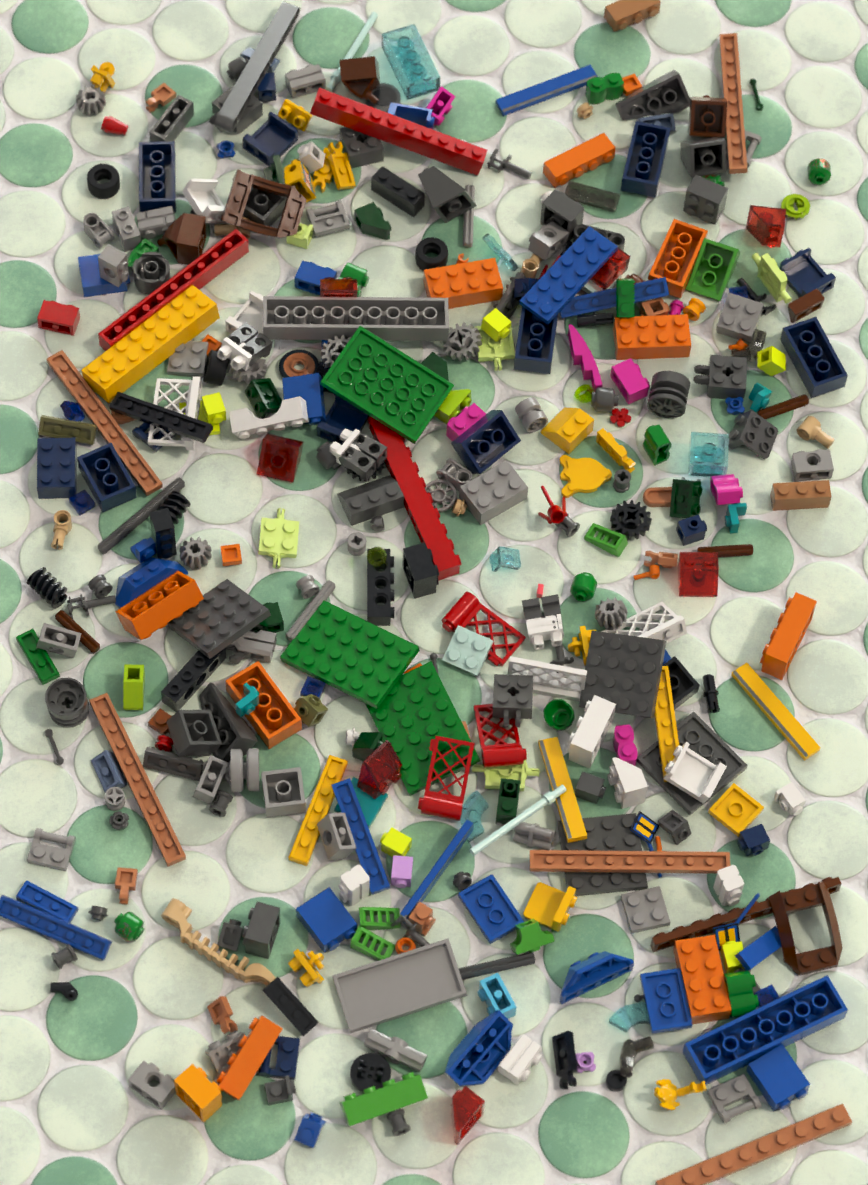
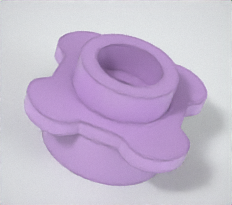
(585, 1056)

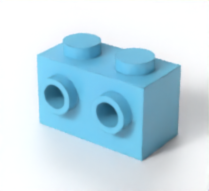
(496, 996)

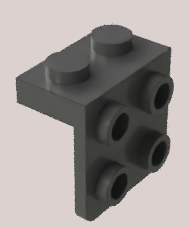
(753, 433)

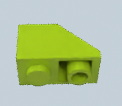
(453, 404)
(133, 687)

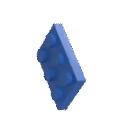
(490, 908)
(666, 1000)

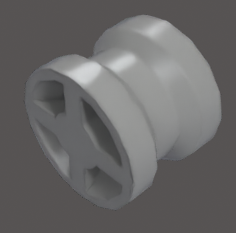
(356, 548)
(307, 586)
(113, 794)

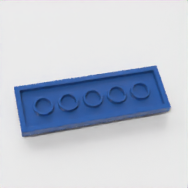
(568, 275)

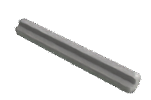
(468, 220)
(322, 595)

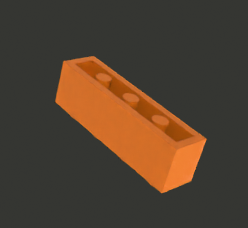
(579, 160)
(249, 1057)

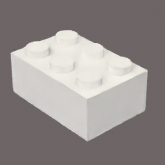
(591, 731)

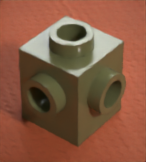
(310, 709)

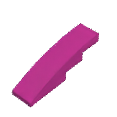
(582, 356)

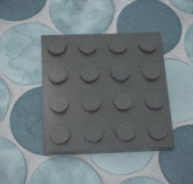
(219, 618)
(624, 672)
(706, 744)
(604, 834)

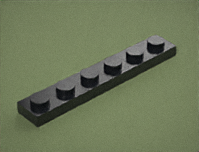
(161, 417)

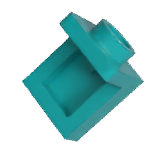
(760, 397)
(731, 518)
(249, 702)

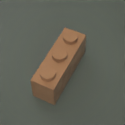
(627, 12)
(800, 495)

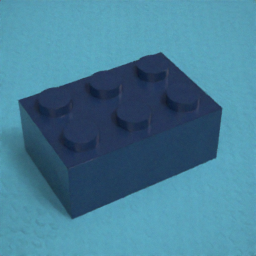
(486, 441)
(56, 468)
(106, 477)

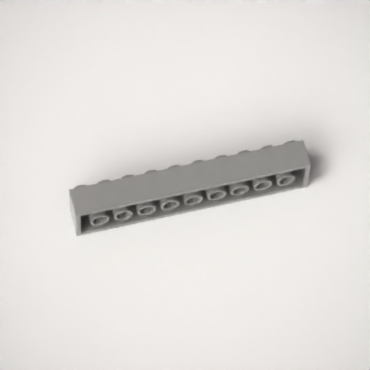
(337, 316)

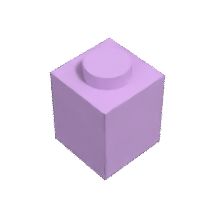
(401, 871)

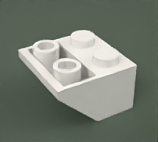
(628, 783)

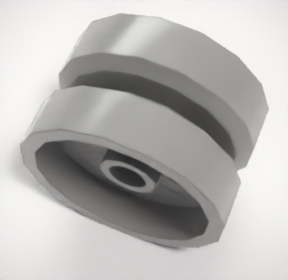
(241, 770)

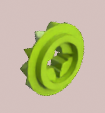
(802, 204)

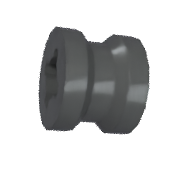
(100, 586)

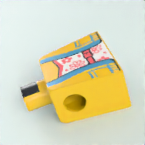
(297, 174)

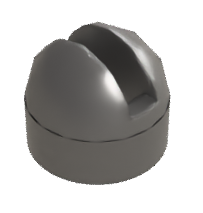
(379, 523)

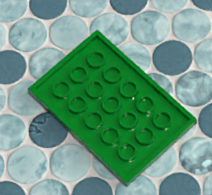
(387, 384)
(350, 654)
(411, 717)

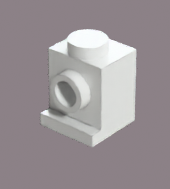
(311, 156)
(790, 799)

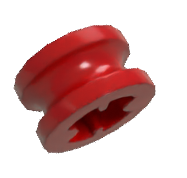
(164, 742)

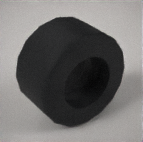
(103, 190)
(431, 245)
(215, 369)

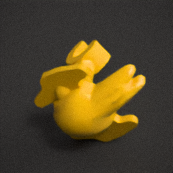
(668, 1094)

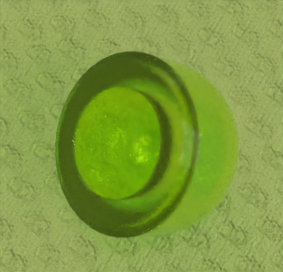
(585, 397)
(383, 556)

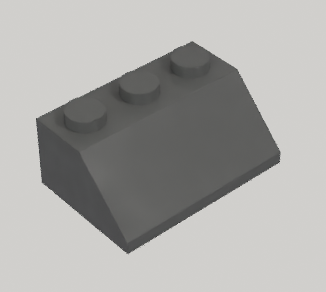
(371, 499)

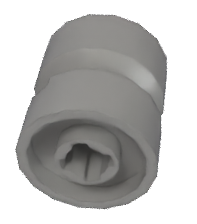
(531, 414)

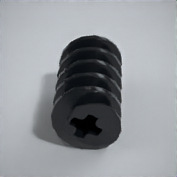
(176, 504)
(48, 587)

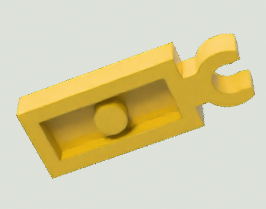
(341, 167)
(324, 174)
(616, 451)

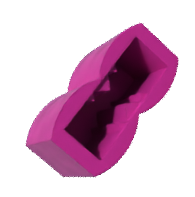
(725, 489)
(624, 745)

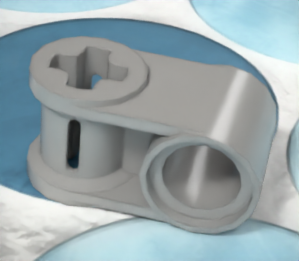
(98, 233)
(454, 474)

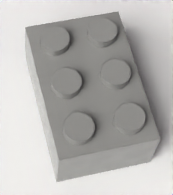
(493, 492)

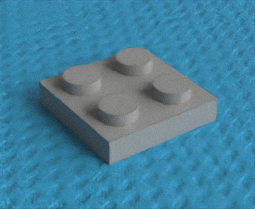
(188, 359)
(645, 909)

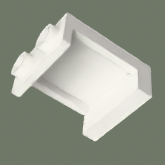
(204, 199)
(250, 313)
(693, 773)

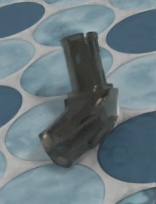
(755, 345)
(629, 1051)

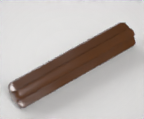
(783, 407)
(729, 550)
(70, 624)

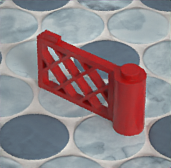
(467, 609)
(501, 752)
(443, 804)

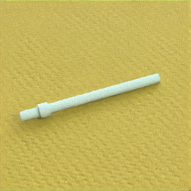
(336, 76)
(547, 799)

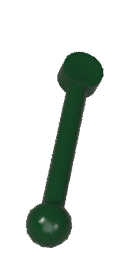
(759, 106)

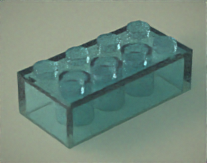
(410, 61)

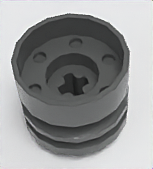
(668, 394)
(65, 692)

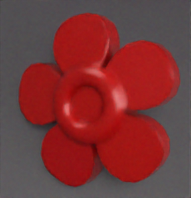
(620, 417)

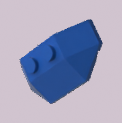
(143, 578)
(593, 973)
(480, 1051)

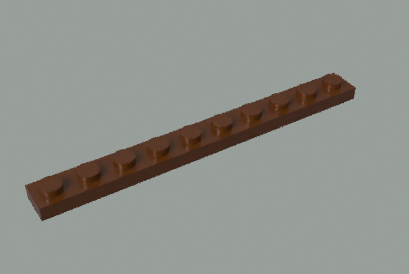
(701, 928)

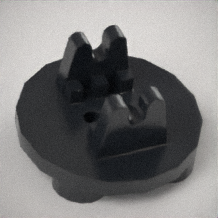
(361, 1070)

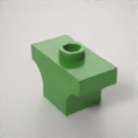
(530, 937)

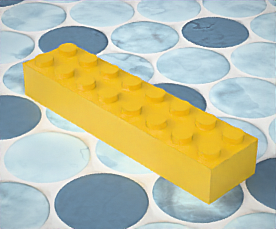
(150, 343)

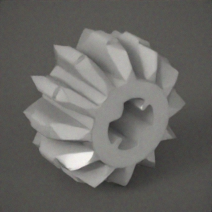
(90, 100)
(195, 553)
(611, 613)

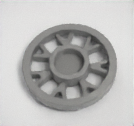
(439, 495)

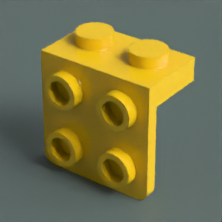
(550, 906)

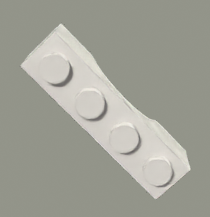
(291, 413)

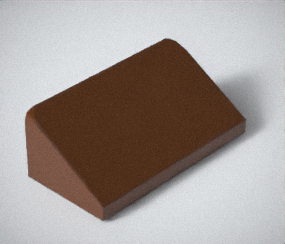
(805, 305)

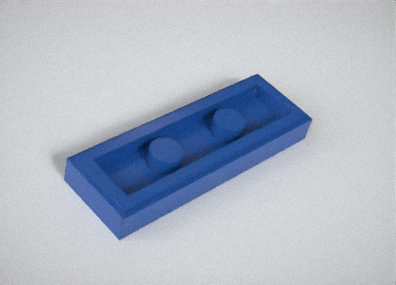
(46, 902)
(759, 949)

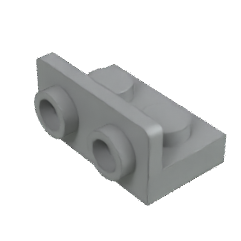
(221, 1052)

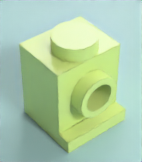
(303, 236)

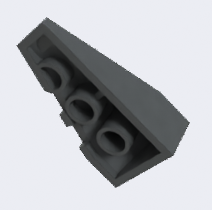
(658, 97)
(230, 726)

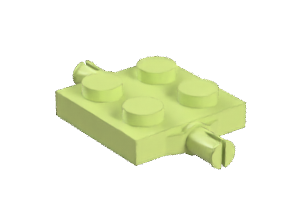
(772, 277)
(496, 351)
(278, 538)
(515, 772)

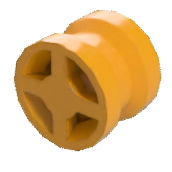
(694, 309)

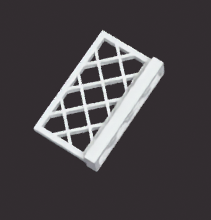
(191, 409)
(663, 631)
(554, 683)

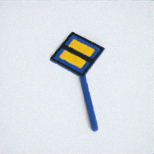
(645, 829)
(731, 931)

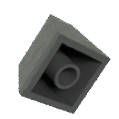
(704, 156)
(445, 195)

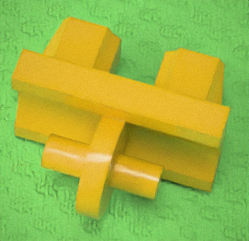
(102, 77)
(295, 115)
(581, 645)
(301, 960)

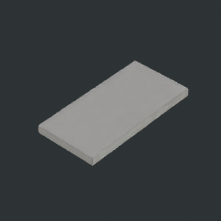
(399, 985)

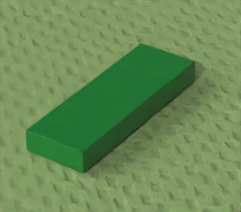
(37, 657)

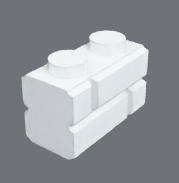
(354, 885)
(728, 885)
(520, 1059)

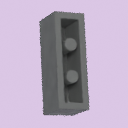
(172, 120)

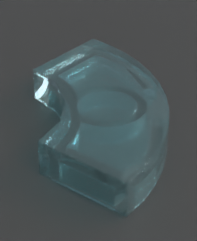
(500, 252)
(473, 811)
(630, 1016)

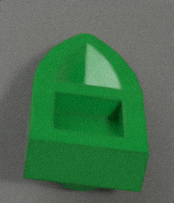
(143, 247)

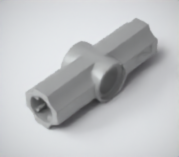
(395, 1050)

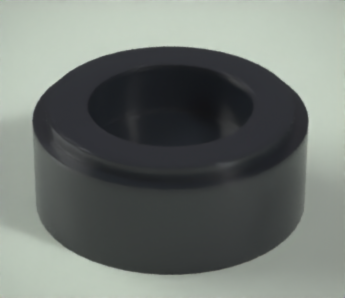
(615, 1081)

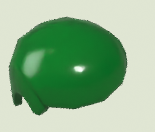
(559, 714)

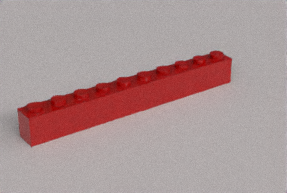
(398, 131)
(197, 273)
(416, 500)

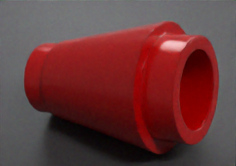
(114, 126)

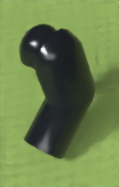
(66, 989)

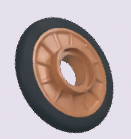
(295, 357)

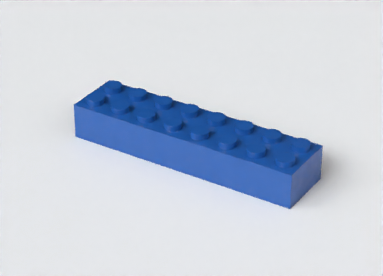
(764, 1029)

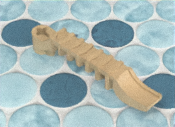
(177, 914)

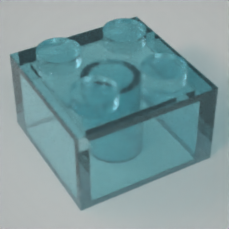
(708, 454)

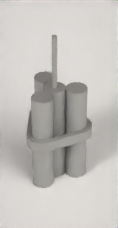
(533, 835)

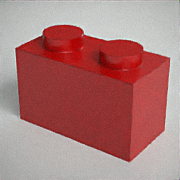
(58, 317)

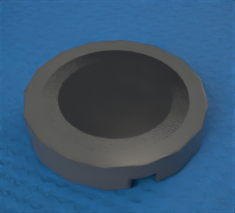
(386, 94)

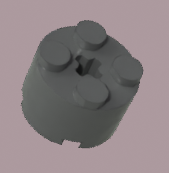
(150, 272)

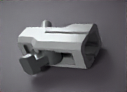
(253, 646)

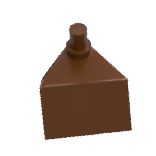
(361, 77)
(707, 116)
(185, 237)

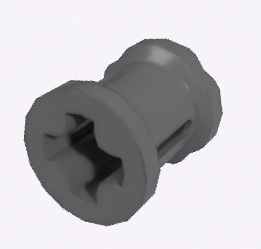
(622, 480)
(569, 526)
(220, 803)
(64, 956)
(398, 1122)

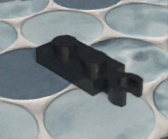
(565, 1059)

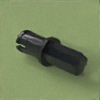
(595, 319)
(710, 693)

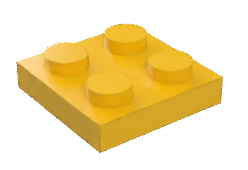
(736, 809)

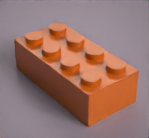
(678, 256)
(465, 283)
(652, 337)
(159, 605)
(787, 635)
(273, 716)
(703, 978)

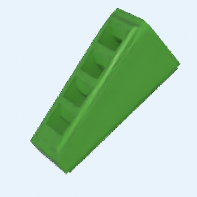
(615, 547)
(371, 911)
(368, 935)

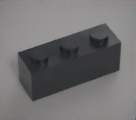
(397, 191)
(163, 533)

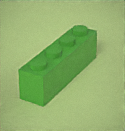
(383, 1099)

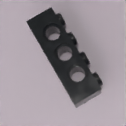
(378, 614)
(190, 679)

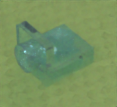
(505, 558)

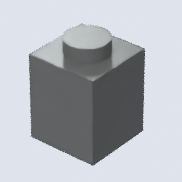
(590, 788)

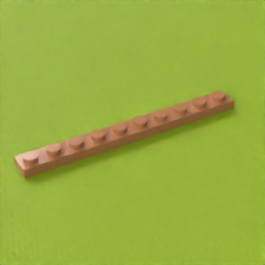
(733, 95)
(105, 422)
(137, 779)
(627, 861)
(761, 1148)

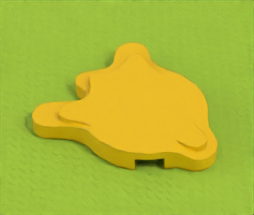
(582, 475)

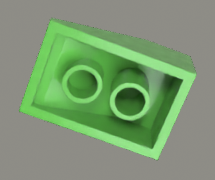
(713, 269)

